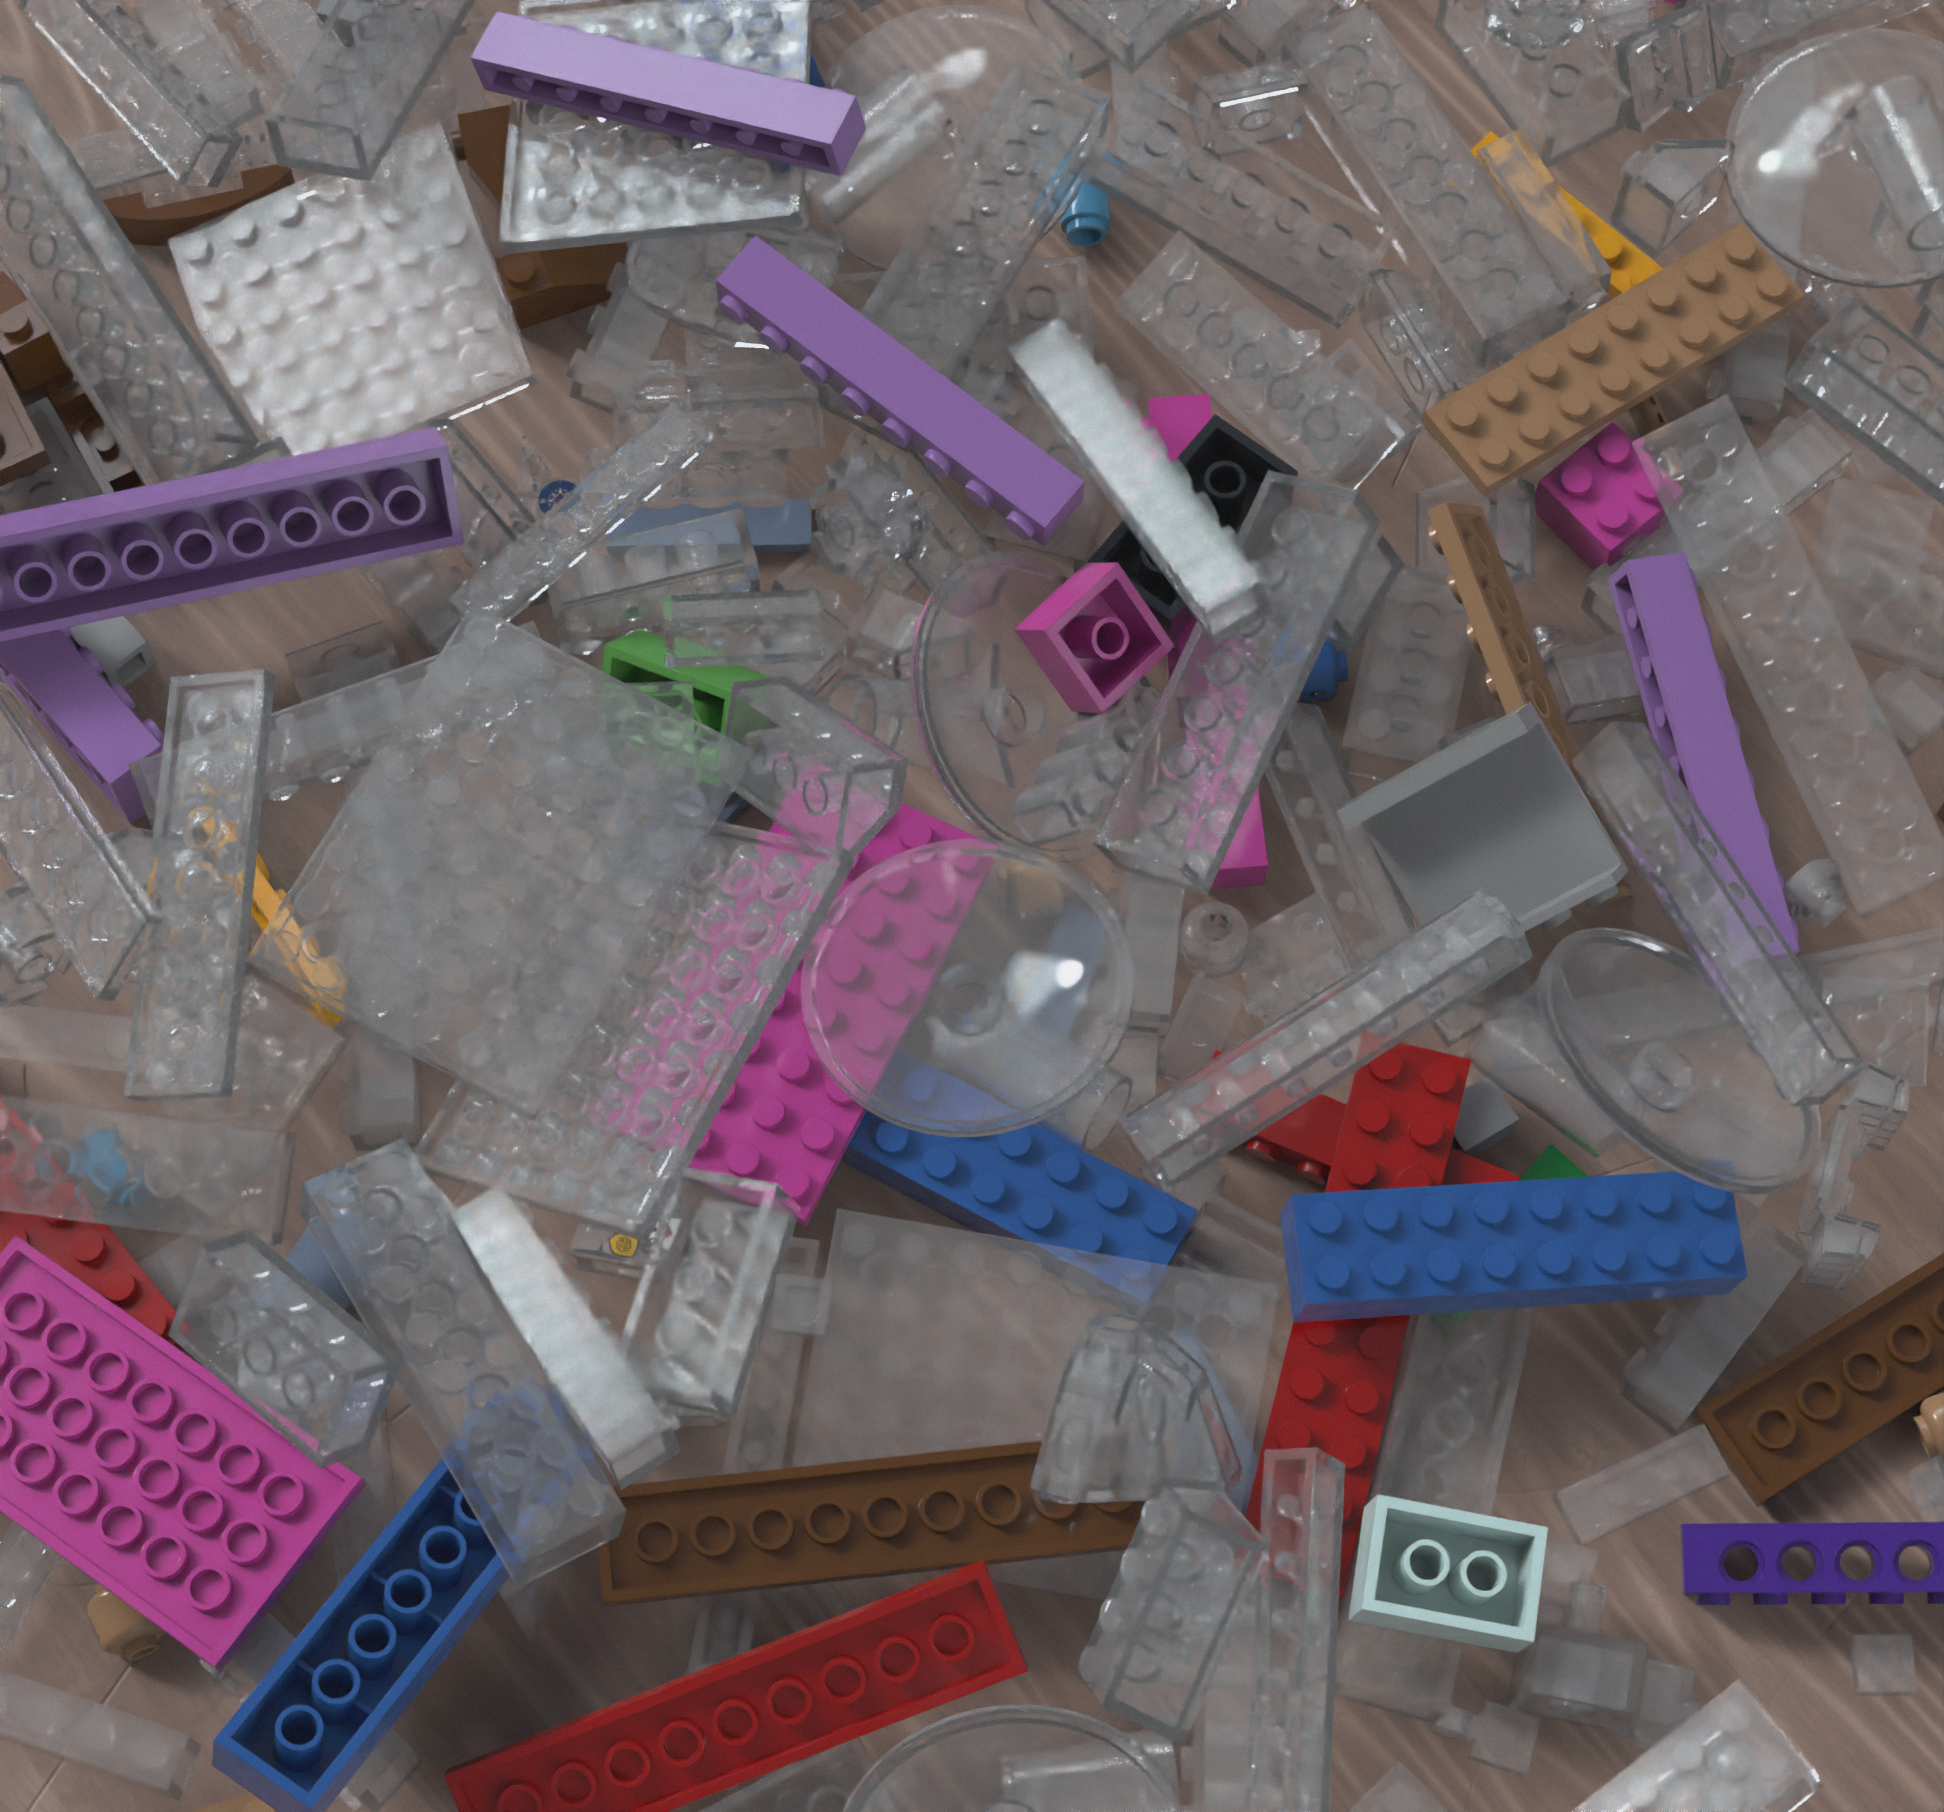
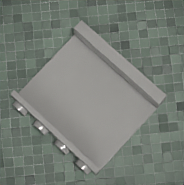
(1492, 816)

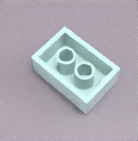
(1448, 1573)

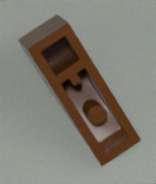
(484, 147)
(557, 280)
(25, 340)

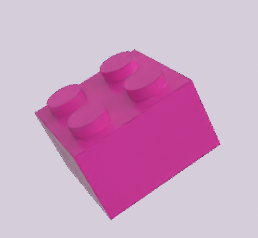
(1599, 498)
(1094, 637)

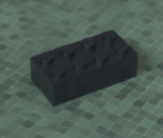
(1229, 472)

